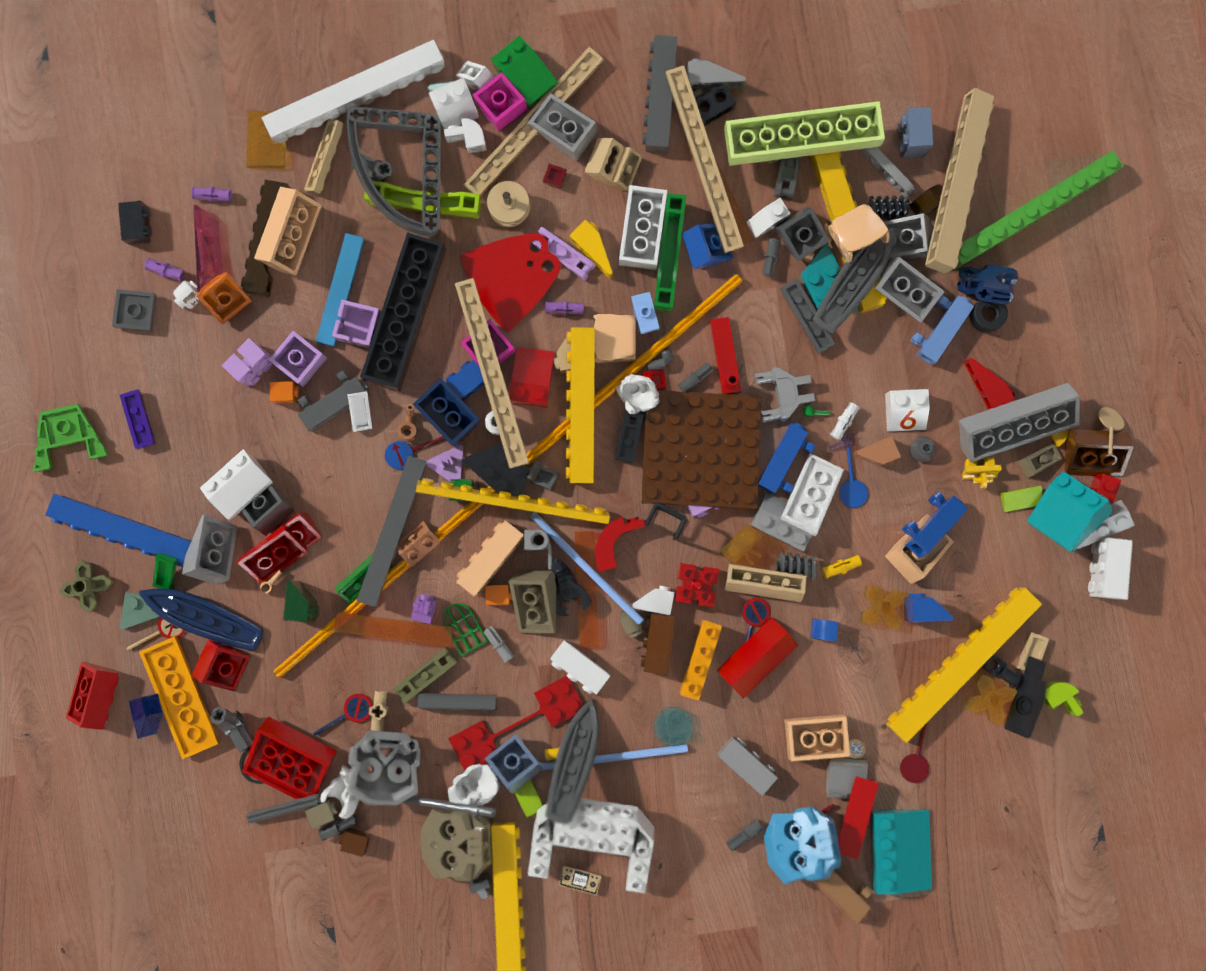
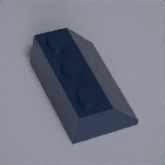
(447, 412)

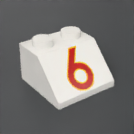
(907, 410)

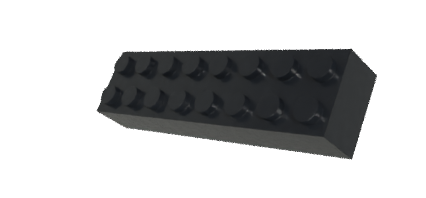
(403, 311)

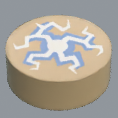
(857, 748)

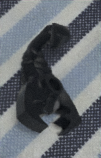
(567, 587)

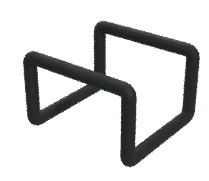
(683, 518)

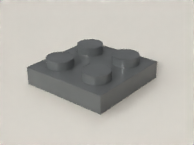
(134, 310)

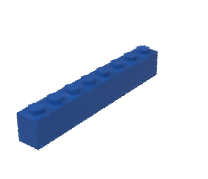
(116, 528)

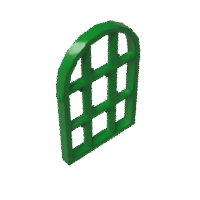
(462, 635)

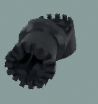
(1003, 672)

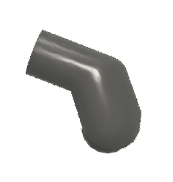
(661, 363)

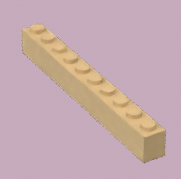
(960, 181)

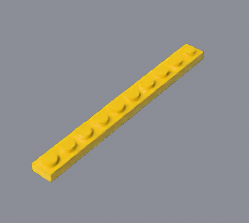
(505, 499)

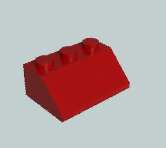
(92, 696)

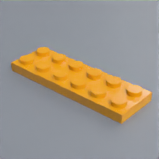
(179, 697)

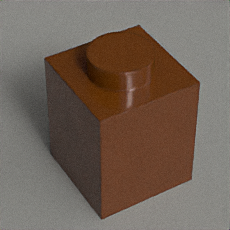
(354, 842)

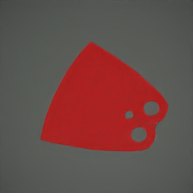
(505, 281)

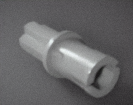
(498, 644)

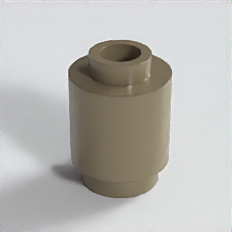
(629, 625)

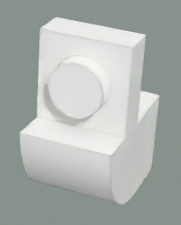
(470, 132)

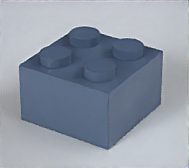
(915, 132)
(513, 763)

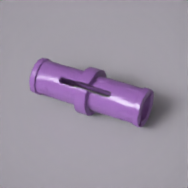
(211, 194)
(164, 269)
(564, 308)

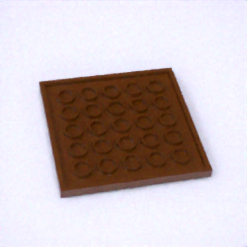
(702, 450)

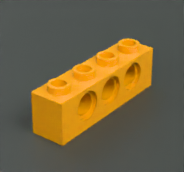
(700, 660)

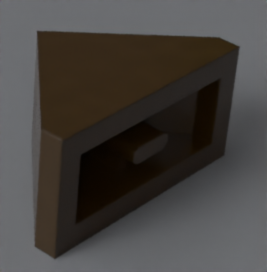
(927, 201)

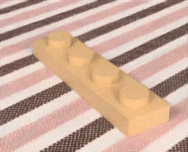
(324, 157)

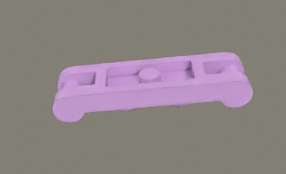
(566, 254)

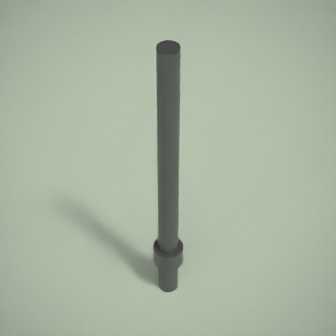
(474, 809)

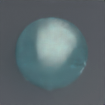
(673, 726)

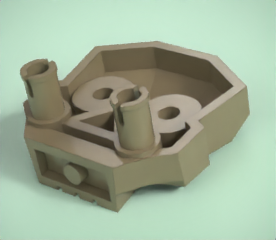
(468, 844)

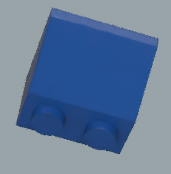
(705, 246)
(923, 609)

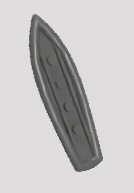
(853, 284)
(573, 764)

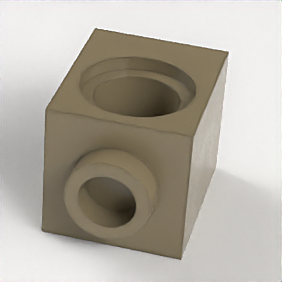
(322, 813)

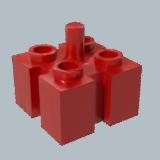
(696, 584)

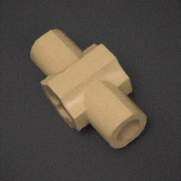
(378, 720)

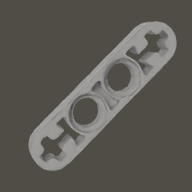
(888, 170)

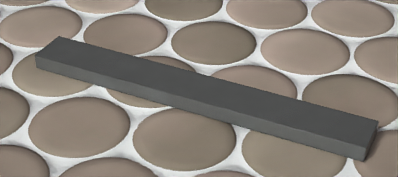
(391, 531)

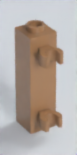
(845, 898)

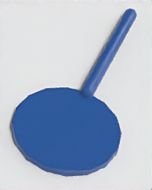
(853, 492)

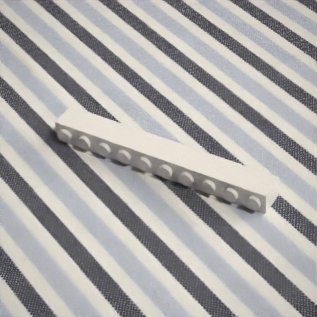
(353, 92)

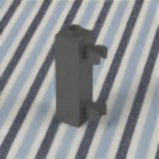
(332, 405)

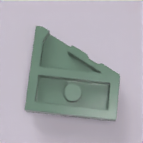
(135, 611)

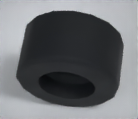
(983, 325)

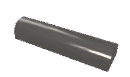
(457, 702)

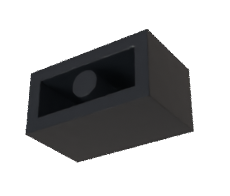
(134, 222)

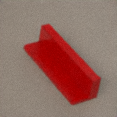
(857, 817)

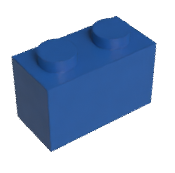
(466, 381)

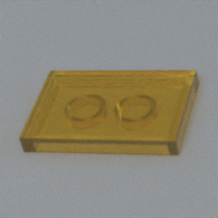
(260, 147)

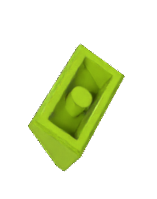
(1021, 498)

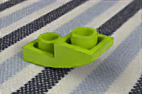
(528, 799)

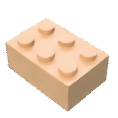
(817, 737)

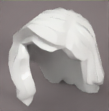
(638, 393)
(474, 786)
(338, 789)

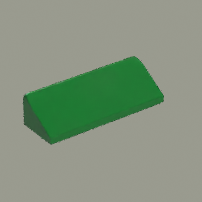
(351, 585)

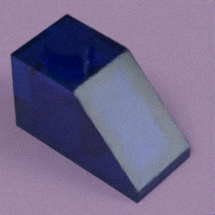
(146, 715)

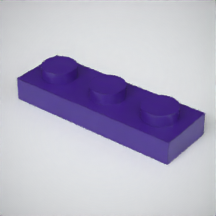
(137, 419)

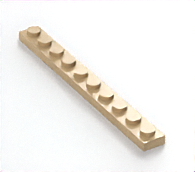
(524, 133)
(704, 159)
(491, 373)

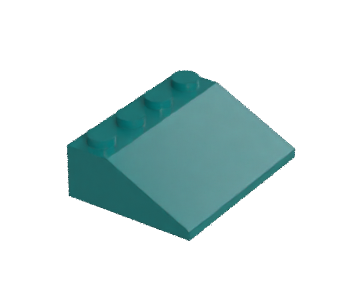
(900, 851)

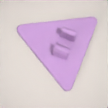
(448, 463)

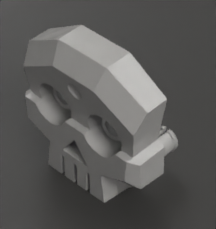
(383, 784)

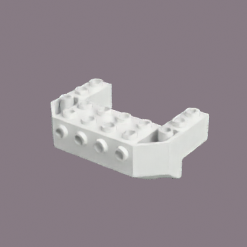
(597, 828)

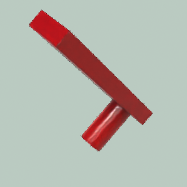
(725, 355)

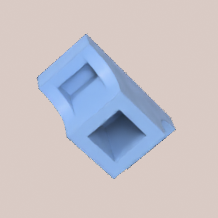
(644, 313)

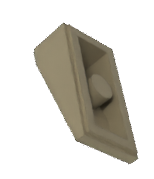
(1040, 460)

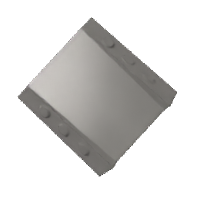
(842, 775)

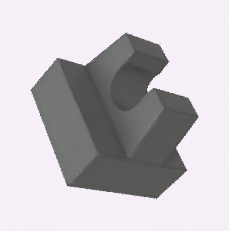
(480, 885)

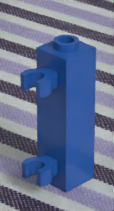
(783, 457)
(934, 529)

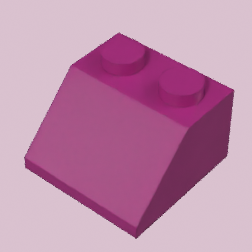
(500, 102)

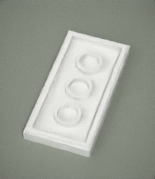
(812, 494)

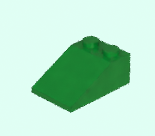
(524, 70)

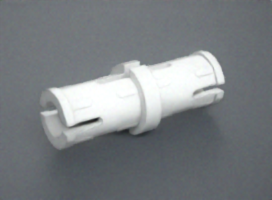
(844, 421)

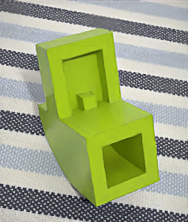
(1061, 692)

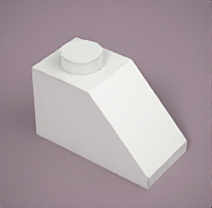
(475, 75)
(768, 218)
(656, 601)

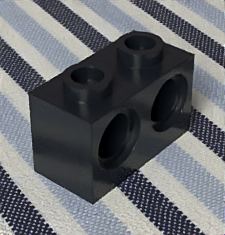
(715, 108)

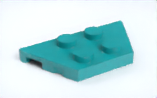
(820, 275)

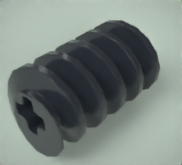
(890, 206)

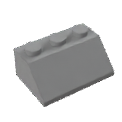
(908, 288)
(768, 522)

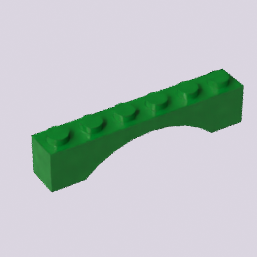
(669, 252)

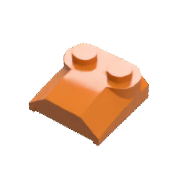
(223, 297)

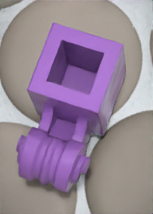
(424, 608)

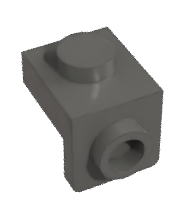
(543, 476)

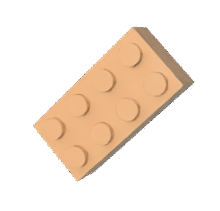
(288, 231)
(490, 559)

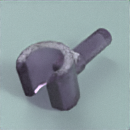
(848, 441)

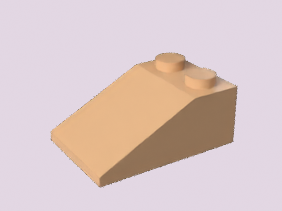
(909, 564)

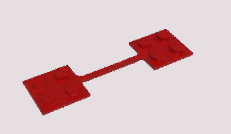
(557, 702)

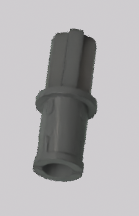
(771, 257)
(695, 377)
(337, 827)
(744, 835)

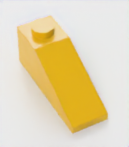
(589, 242)

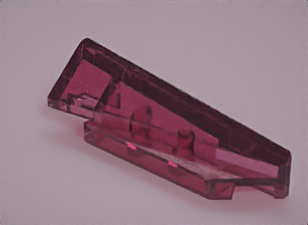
(206, 247)

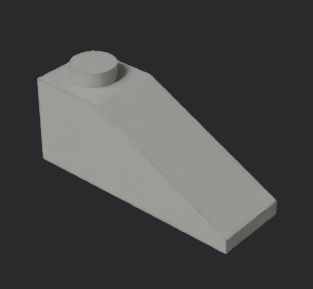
(707, 75)

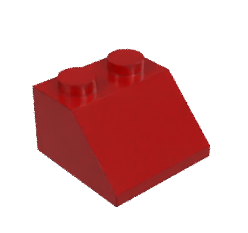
(220, 666)

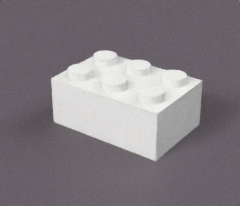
(1110, 568)

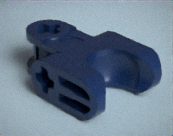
(989, 283)

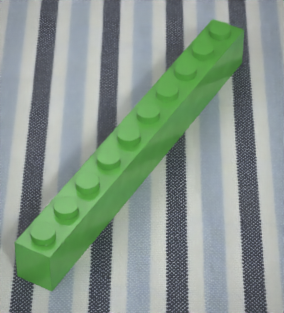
(1038, 208)

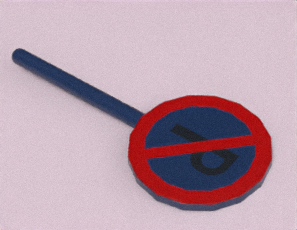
(755, 613)
(355, 709)

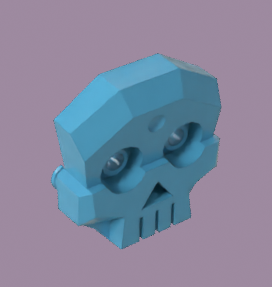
(786, 847)

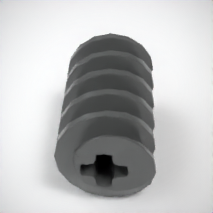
(796, 565)

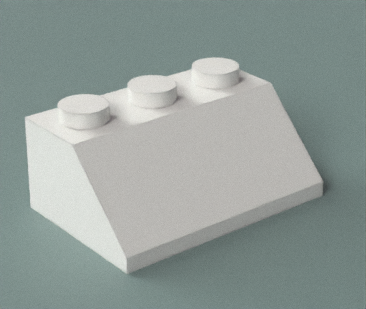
(236, 484)

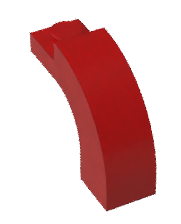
(604, 547)

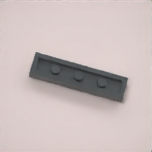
(804, 313)

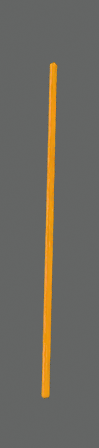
(532, 455)

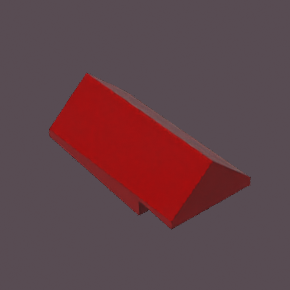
(280, 548)
(757, 657)

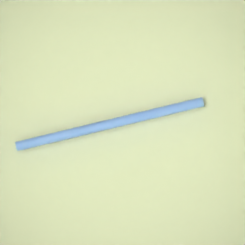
(587, 568)
(628, 755)

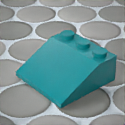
(1069, 512)

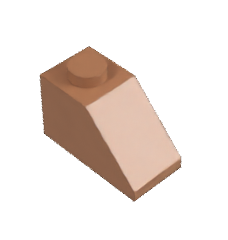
(880, 452)

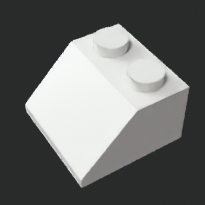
(453, 103)

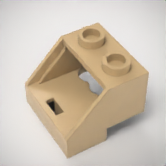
(625, 163)

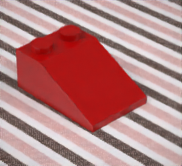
(531, 377)

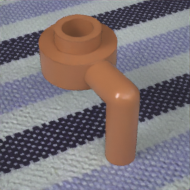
(407, 426)

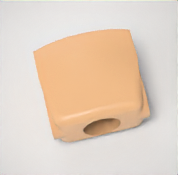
(857, 230)
(614, 338)

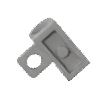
(530, 545)

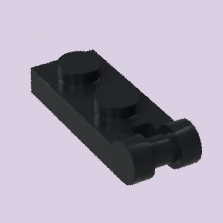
(629, 437)

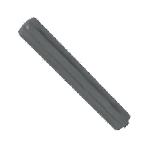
(283, 808)

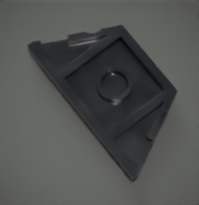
(494, 469)

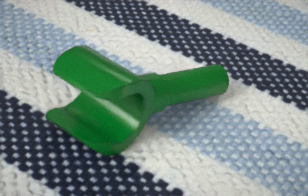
(808, 411)

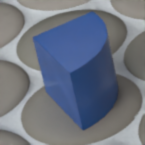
(824, 629)

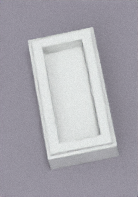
(359, 411)

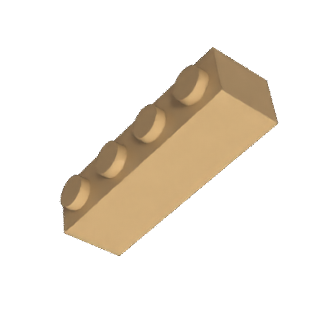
(765, 583)

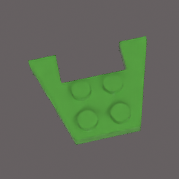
(63, 428)

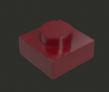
(554, 175)

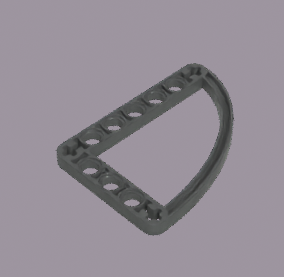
(422, 127)

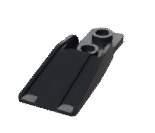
(1028, 699)

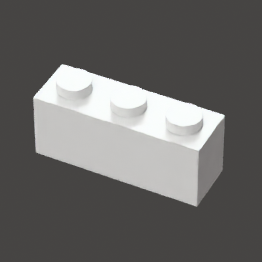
(579, 667)

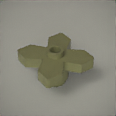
(86, 586)

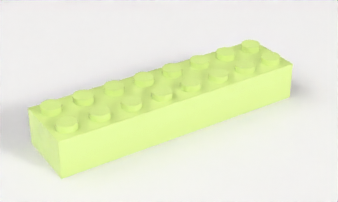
(804, 133)

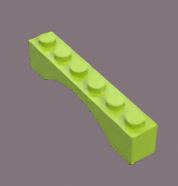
(453, 204)

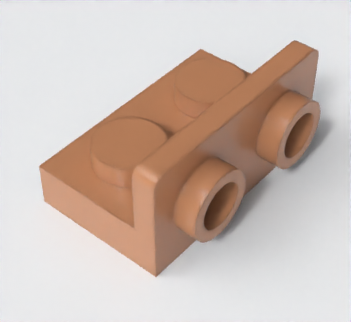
(417, 544)

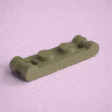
(425, 675)

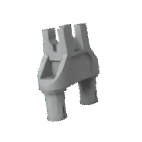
(786, 393)

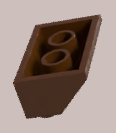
(1088, 452)
(658, 644)

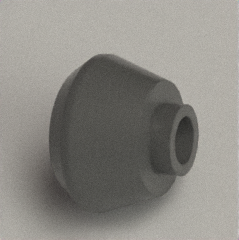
(919, 452)

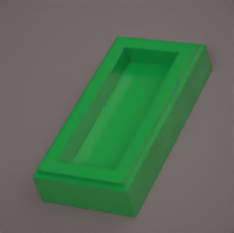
(164, 571)

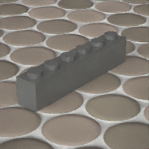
(660, 97)

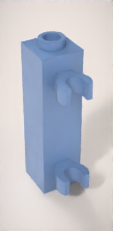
(945, 329)

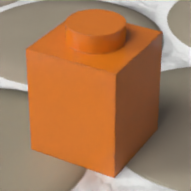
(284, 392)
(498, 595)

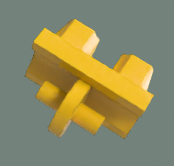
(981, 474)

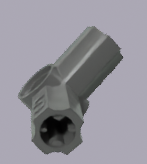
(377, 170)
(234, 726)

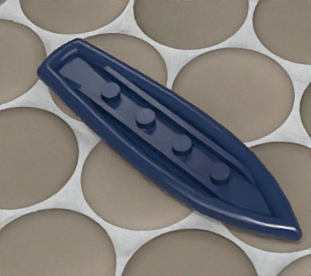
(203, 618)

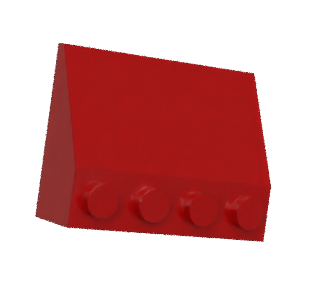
(288, 760)

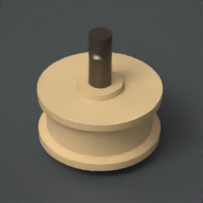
(508, 204)

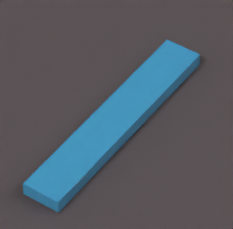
(340, 286)

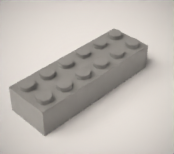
(1019, 422)

